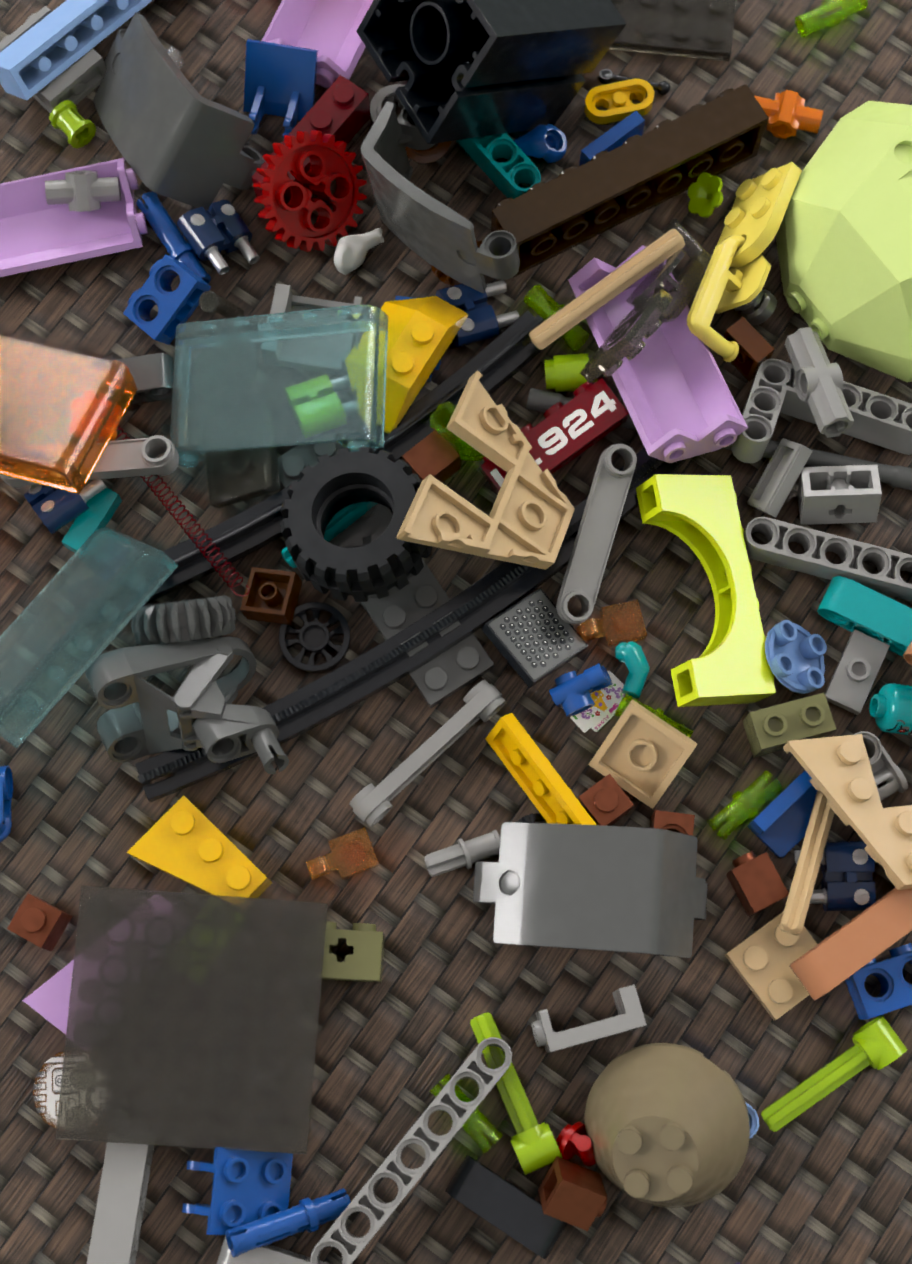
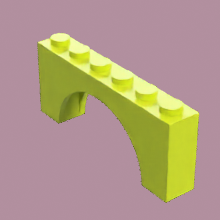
(707, 518)

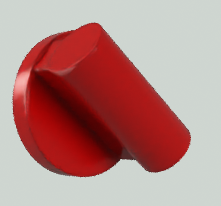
(574, 1141)

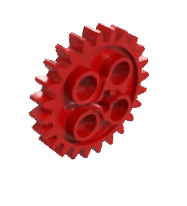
(327, 164)

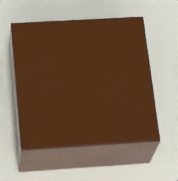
(752, 348)
(271, 595)

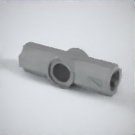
(819, 382)

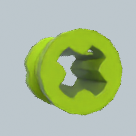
(66, 117)

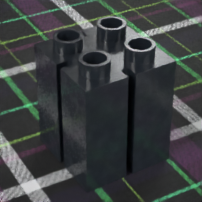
(487, 62)

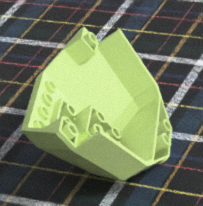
(851, 239)

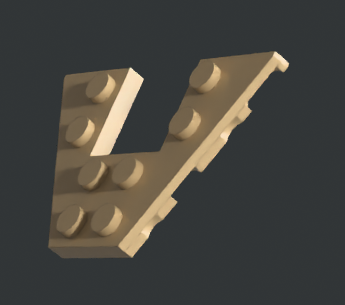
(528, 511)
(845, 776)

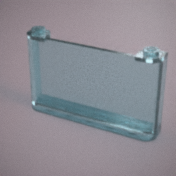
(280, 381)
(73, 624)

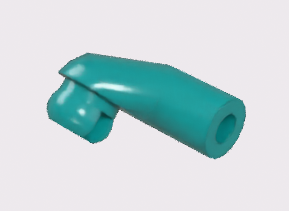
(637, 665)

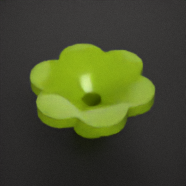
(705, 195)

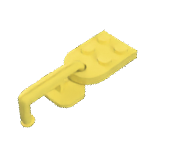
(745, 236)

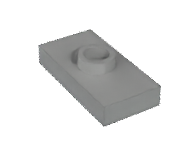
(856, 672)

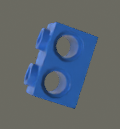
(173, 306)
(894, 991)

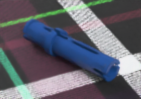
(170, 234)
(280, 1225)

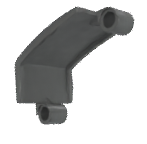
(166, 128)
(422, 221)
(594, 888)

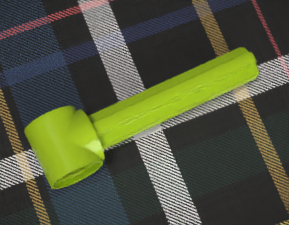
(873, 1045)
(534, 1141)

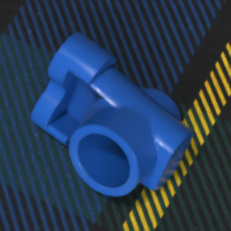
(574, 691)

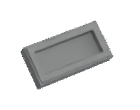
(779, 477)

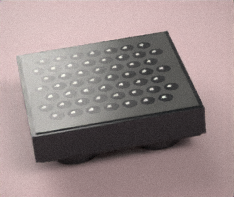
(534, 638)

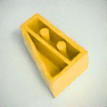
(198, 854)

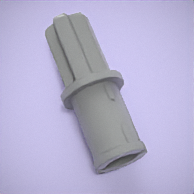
(463, 854)

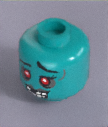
(893, 709)

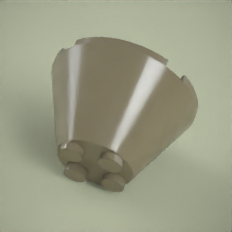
(667, 1125)

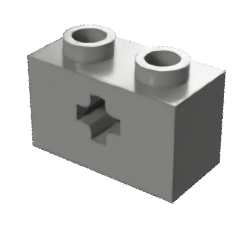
(839, 494)

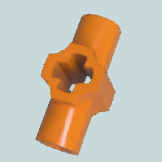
(788, 114)

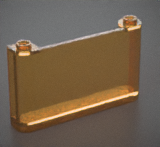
(57, 412)

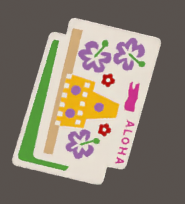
(605, 705)

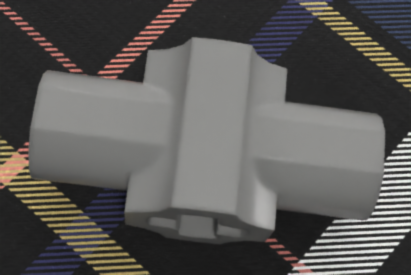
(82, 190)

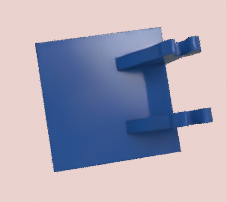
(279, 82)
(244, 1187)

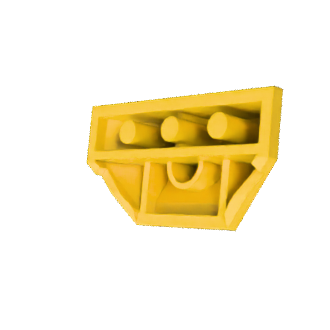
(416, 342)

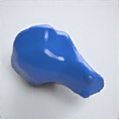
(544, 142)

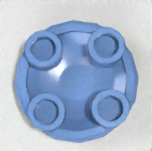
(796, 657)

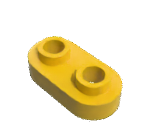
(617, 100)

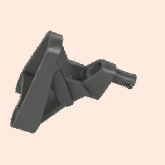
(149, 720)

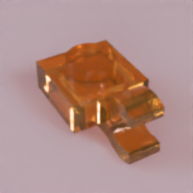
(618, 623)
(349, 855)

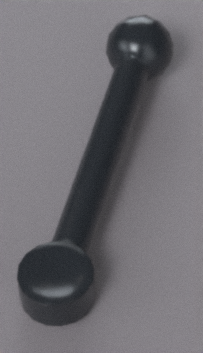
(606, 76)

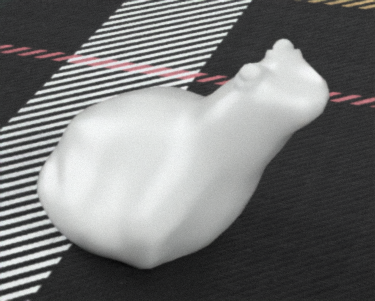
(353, 249)

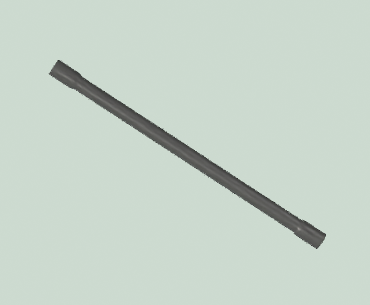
(896, 476)

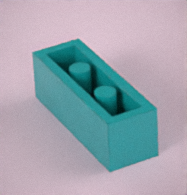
(98, 515)

